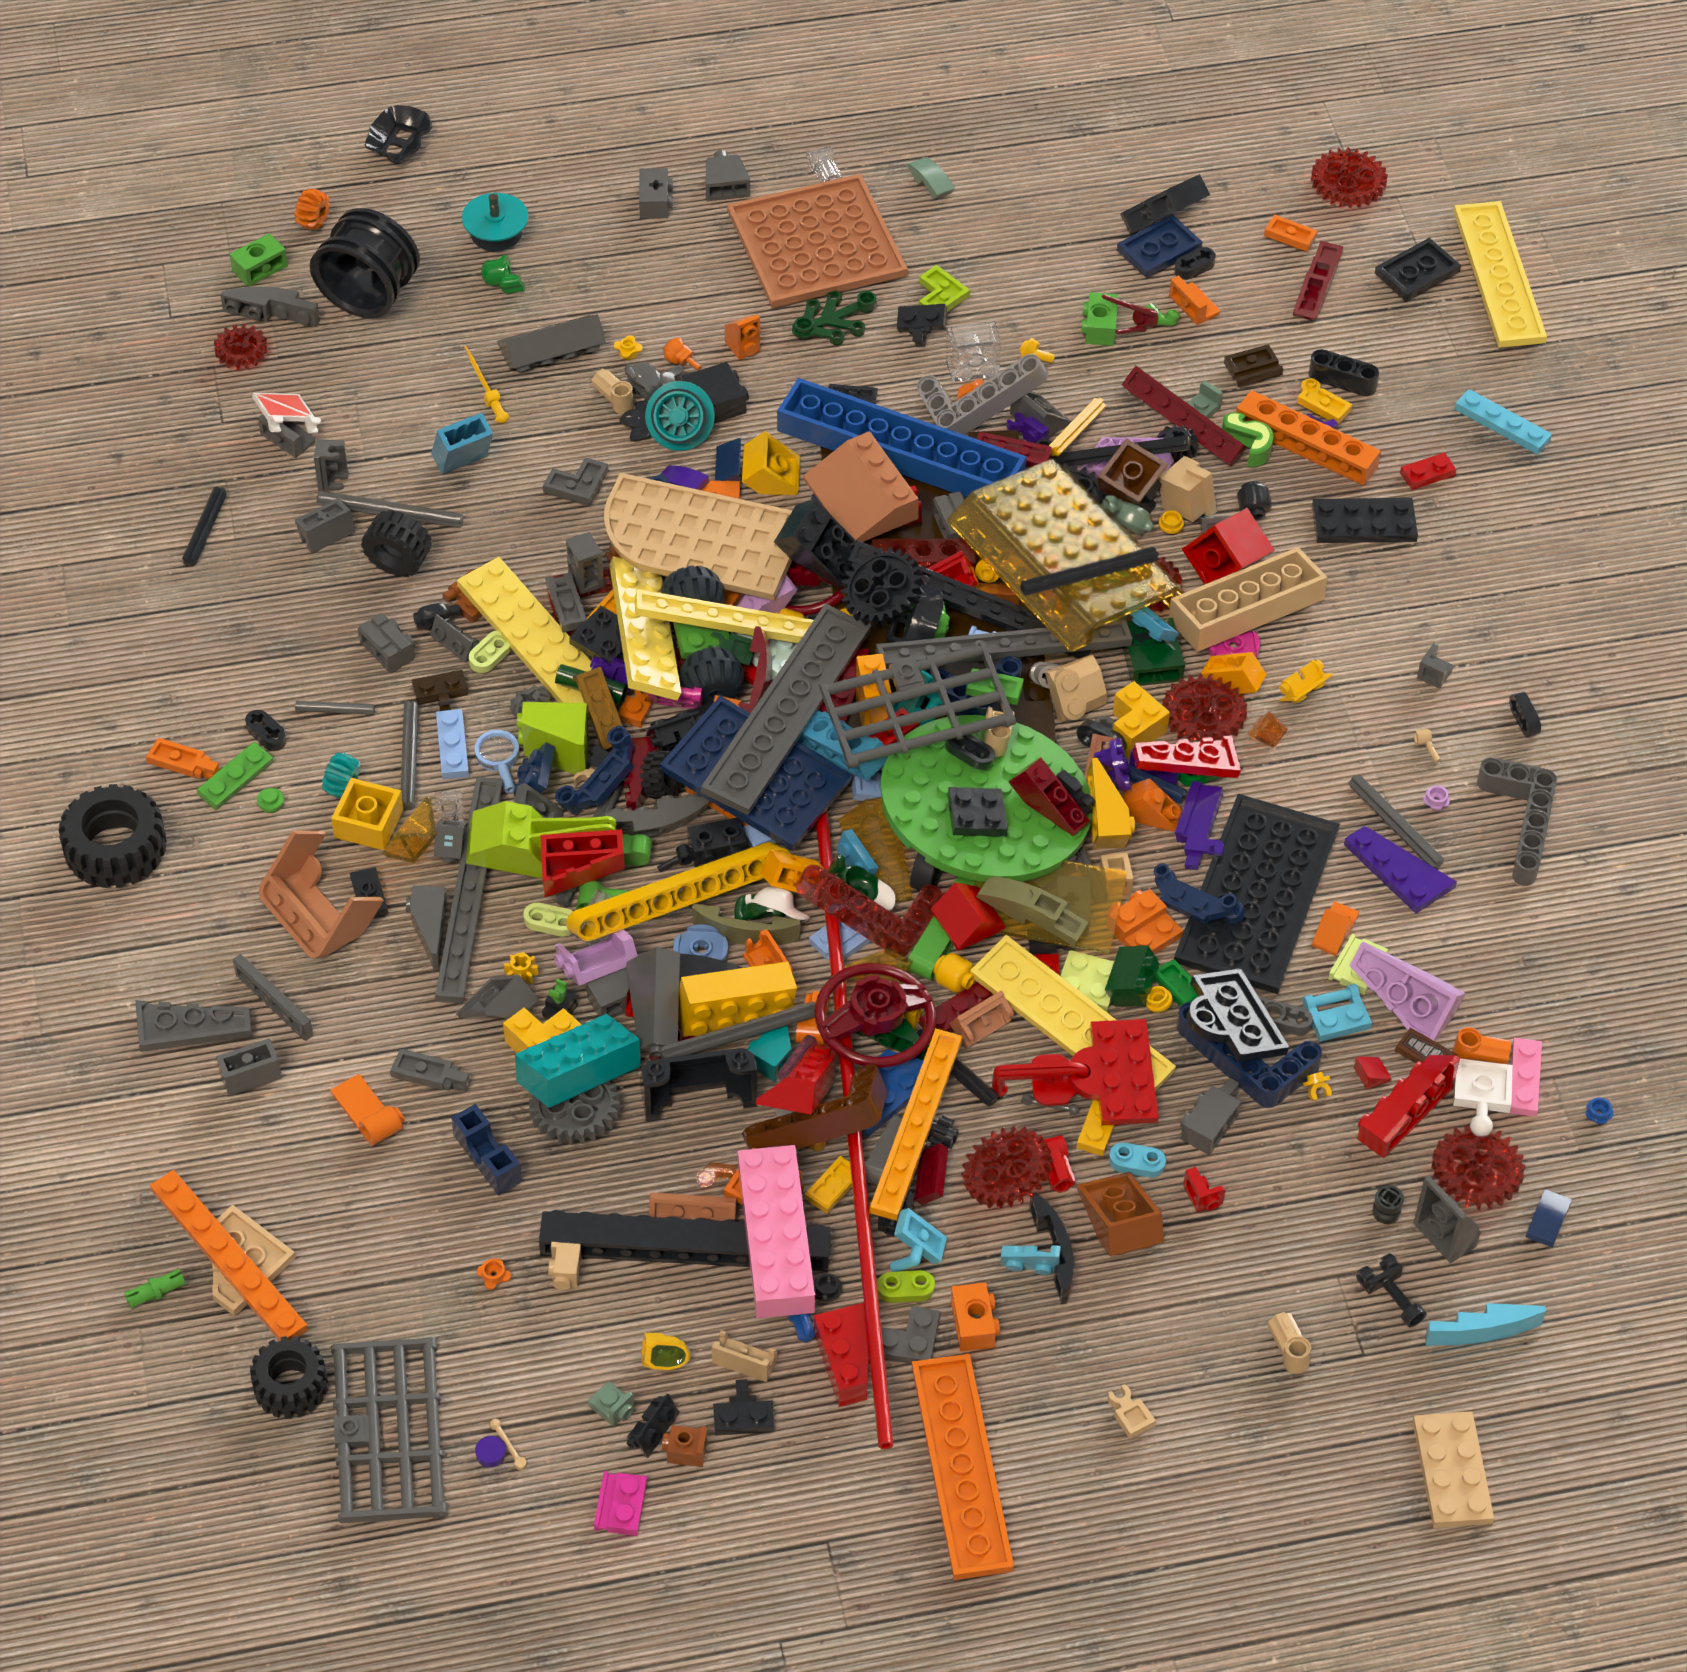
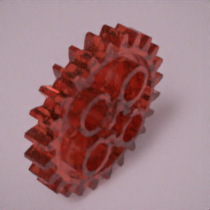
(1349, 177)
(1205, 708)
(1007, 1167)
(1478, 1167)

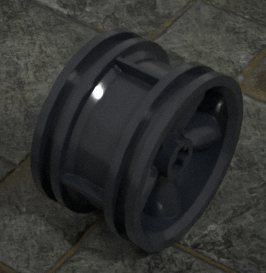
(364, 263)

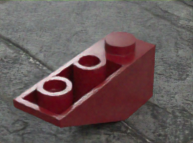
(1047, 796)
(636, 797)

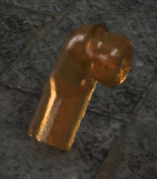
(713, 1172)

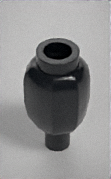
(426, 614)

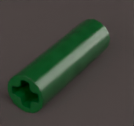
(565, 674)

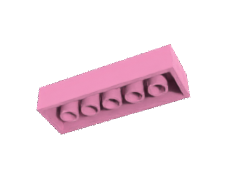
(776, 1232)

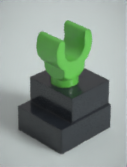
(558, 999)

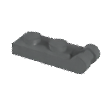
(566, 602)

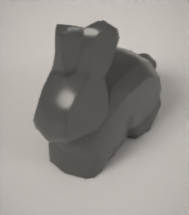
(647, 379)

